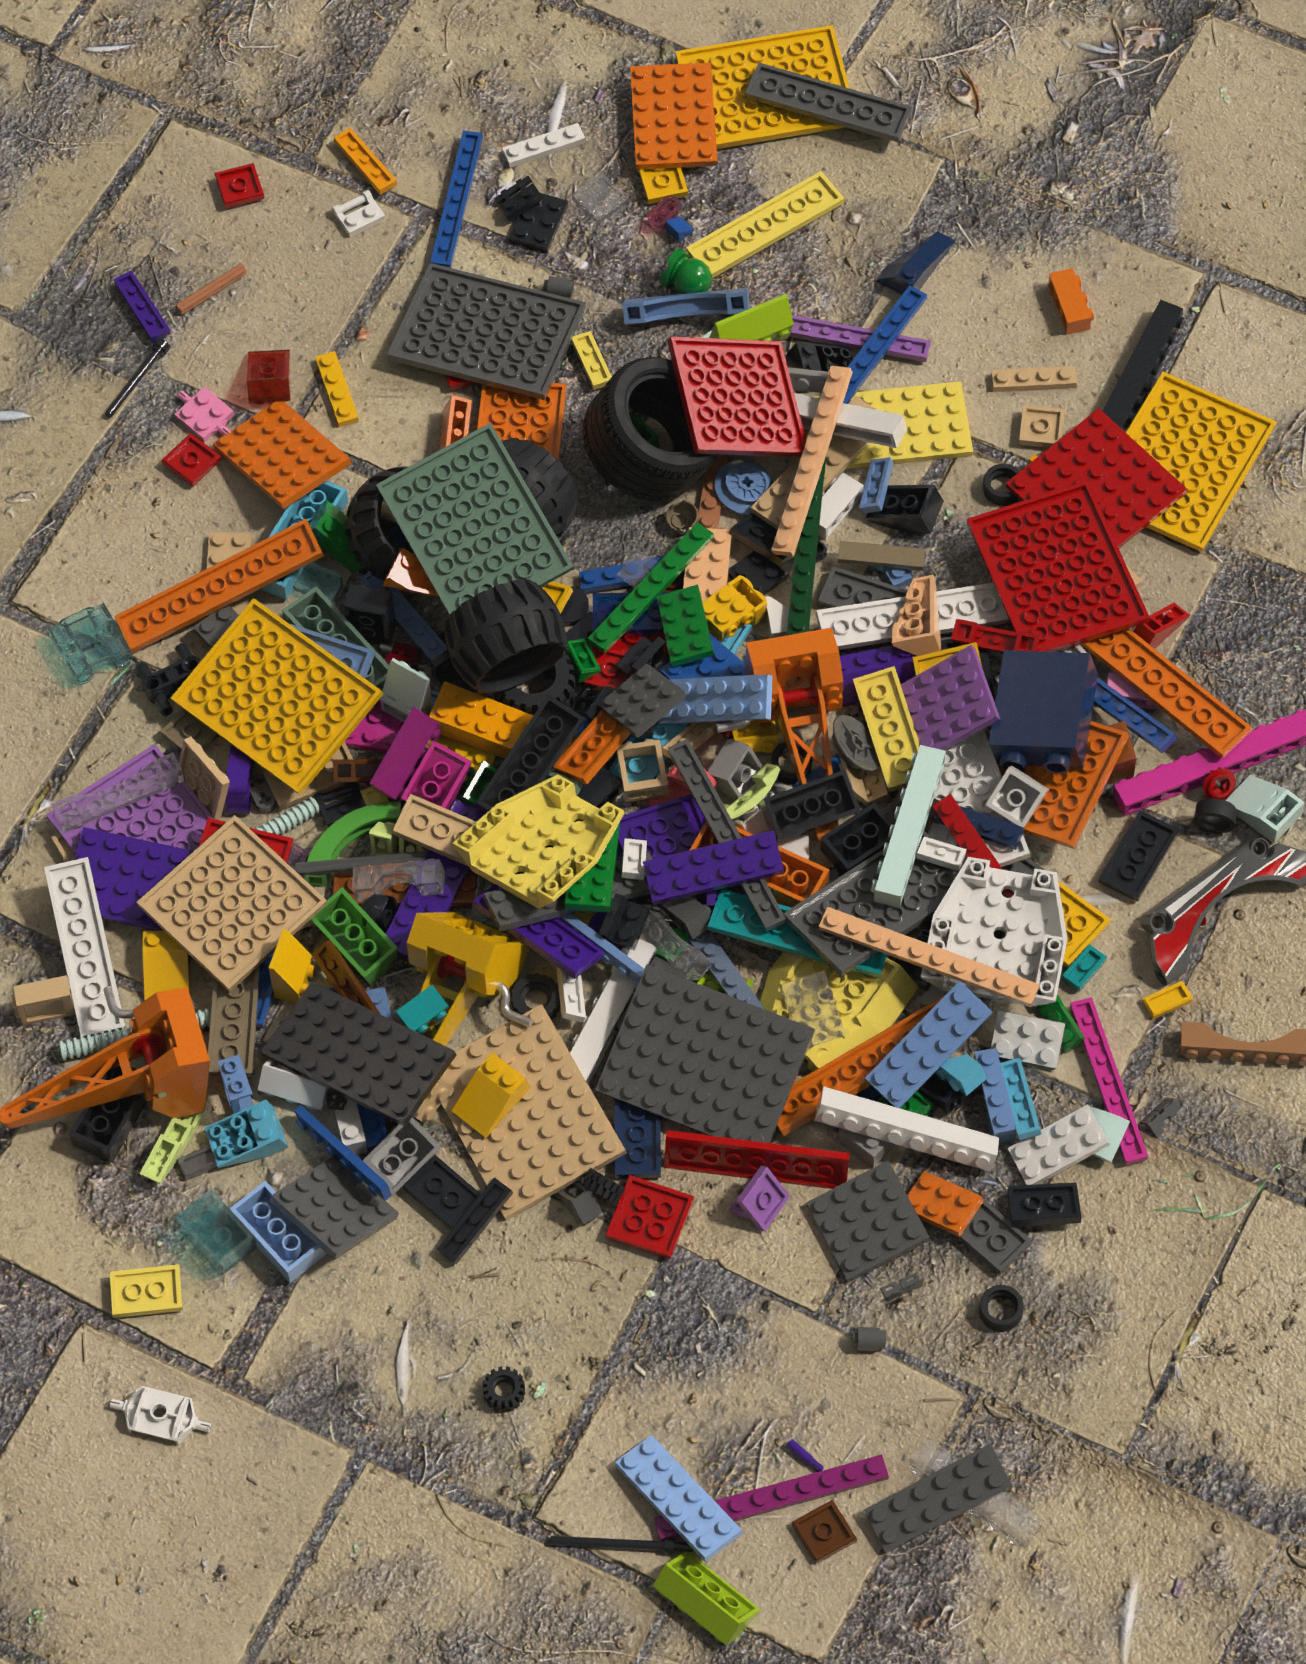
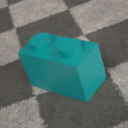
(422, 1010)

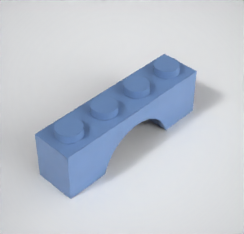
(996, 1098)

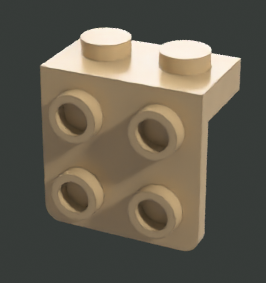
(867, 786)

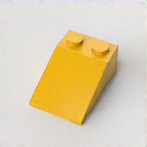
(164, 964)
(290, 968)
(490, 1095)

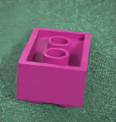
(438, 776)

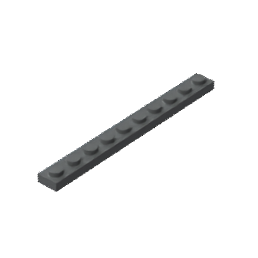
(723, 828)

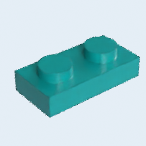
(1084, 968)

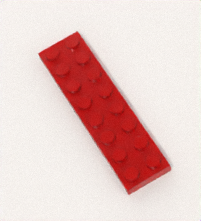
(744, 1158)

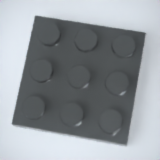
(642, 700)

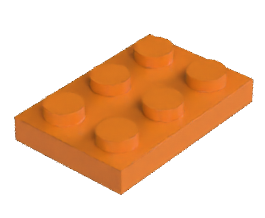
(944, 1203)

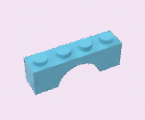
(962, 1073)

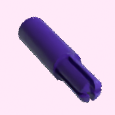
(803, 1455)

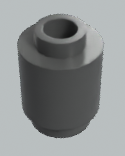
(559, 286)
(869, 1338)

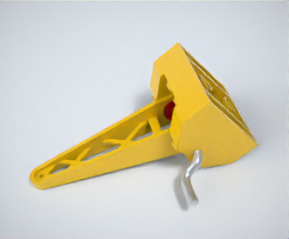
(491, 961)

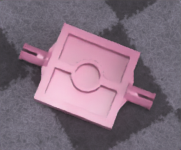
(204, 414)

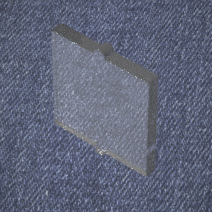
(637, 568)

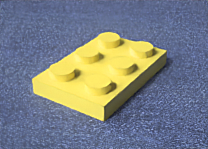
(146, 1291)

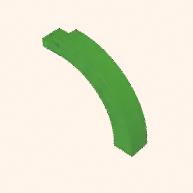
(346, 831)

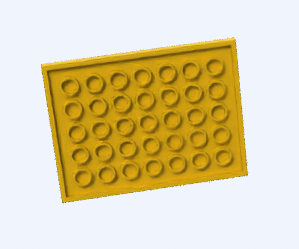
(746, 121)
(1205, 447)
(277, 696)

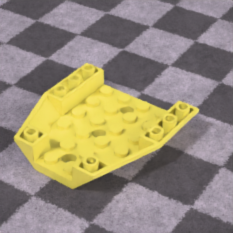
(518, 830)
(863, 1001)

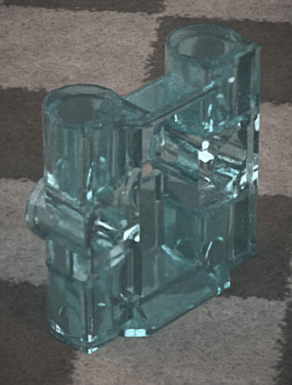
(86, 629)

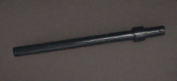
(667, 1546)

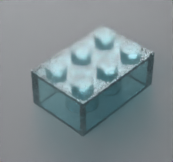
(216, 1232)

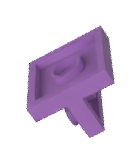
(761, 1199)

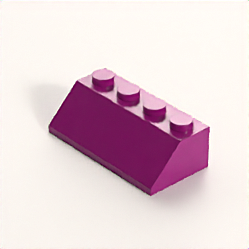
(405, 755)

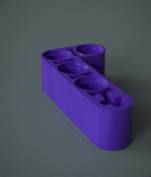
(239, 774)

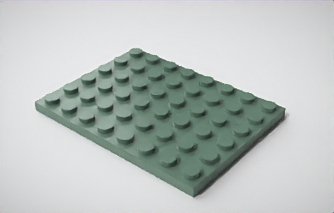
(473, 520)

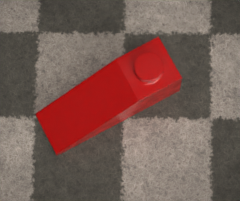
(1162, 624)

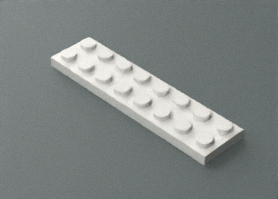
(83, 945)

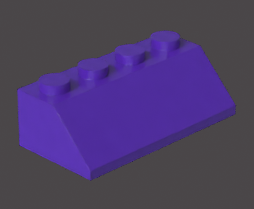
(871, 661)

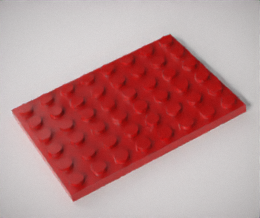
(1058, 568)

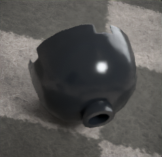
(380, 910)

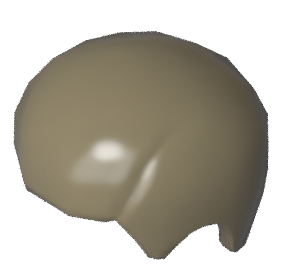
(681, 516)

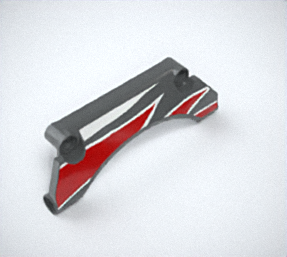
(1184, 910)

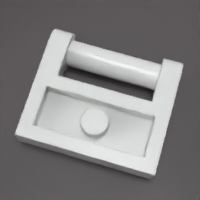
(360, 219)

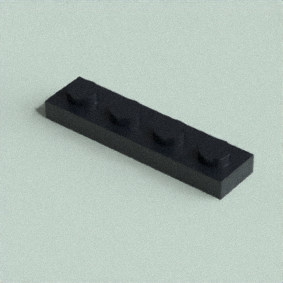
(475, 1221)

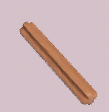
(211, 288)

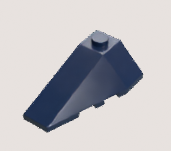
(916, 264)

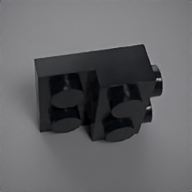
(942, 1094)

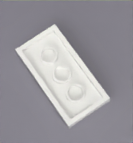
(1059, 1146)

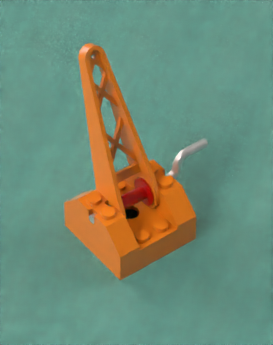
(817, 661)
(173, 1081)

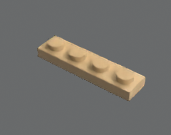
(1034, 378)

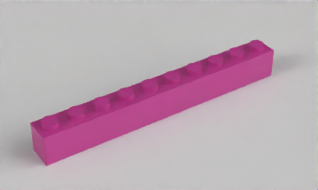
(1189, 772)

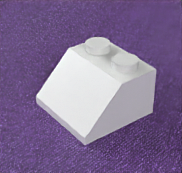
(1017, 796)

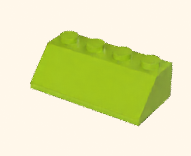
(763, 322)
(706, 1597)

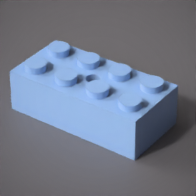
(275, 1234)

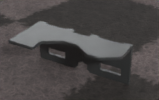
(1157, 1123)
(908, 1286)

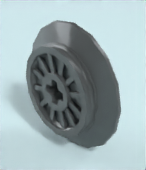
(854, 743)

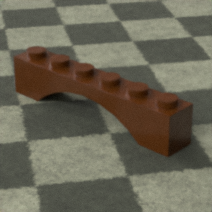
(355, 769)

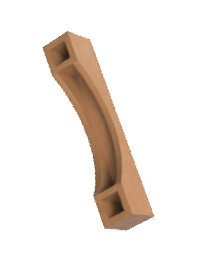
(1202, 1041)

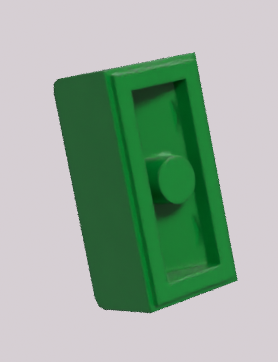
(582, 660)

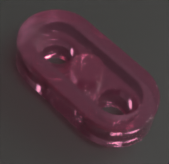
(661, 213)

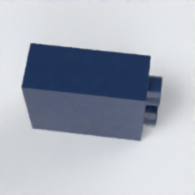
(1043, 710)

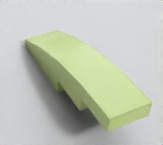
(170, 1146)

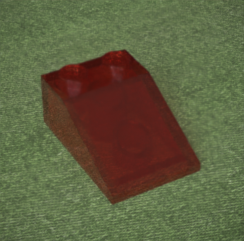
(269, 376)

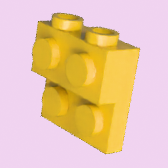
(727, 612)
(759, 736)

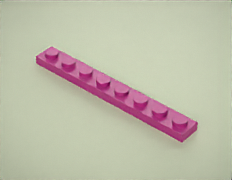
(1108, 1077)

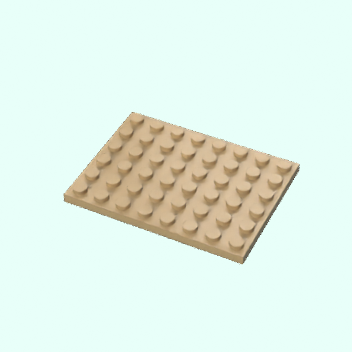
(551, 1131)

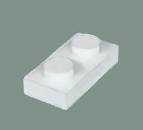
(941, 853)
(633, 857)

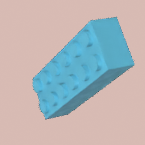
(302, 509)

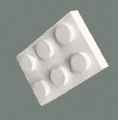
(1028, 1038)

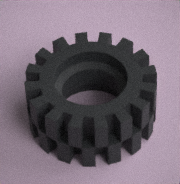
(603, 1186)
(503, 1376)

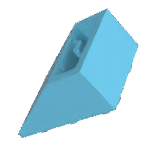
(246, 1135)

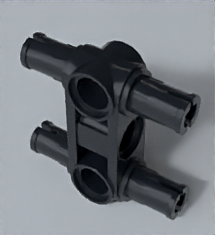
(165, 682)

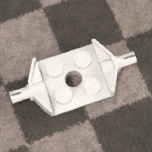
(174, 1425)

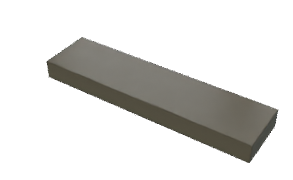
(881, 555)

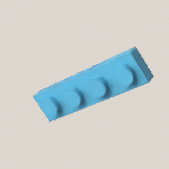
(1020, 1099)

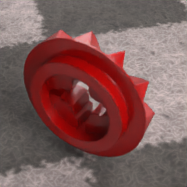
(1227, 783)

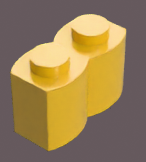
(743, 586)

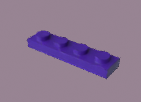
(141, 306)

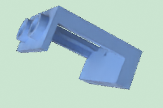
(235, 1083)

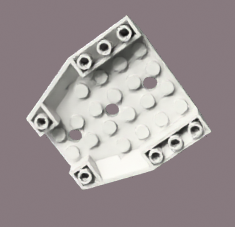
(1030, 919)

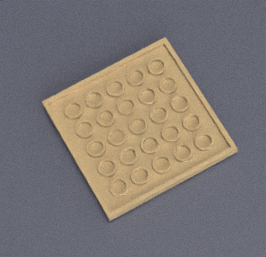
(231, 903)

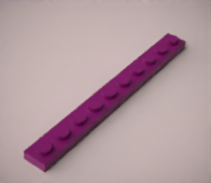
(793, 1491)

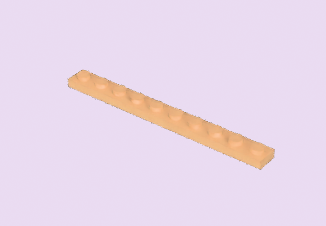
(812, 461)
(929, 957)

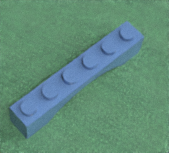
(663, 307)

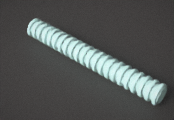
(292, 817)
(103, 1040)

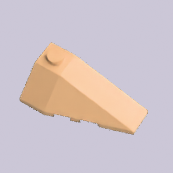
(918, 620)

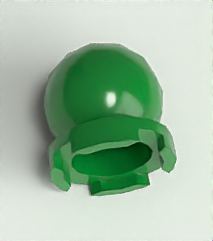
(686, 274)

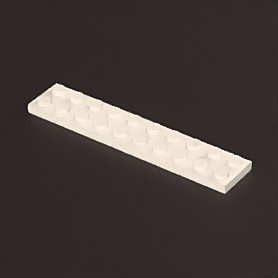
(873, 621)

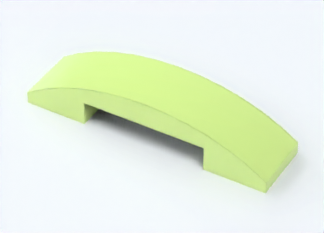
(763, 781)

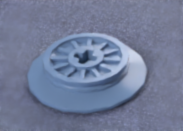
(732, 491)

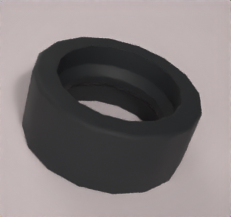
(994, 496)
(785, 777)
(1215, 816)
(1001, 1291)

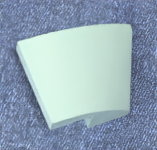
(1114, 1130)

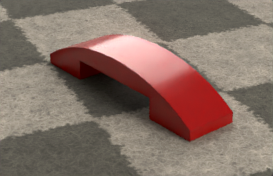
(993, 638)

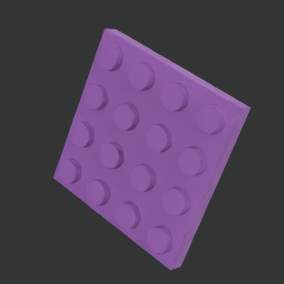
(950, 700)

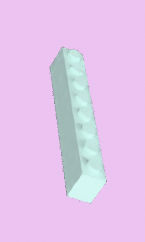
(909, 826)

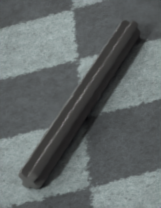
(347, 864)

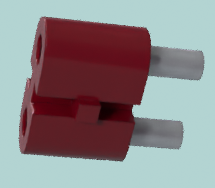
(402, 652)

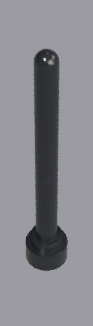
(160, 348)

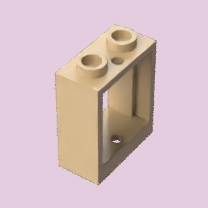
(648, 788)
(43, 1000)

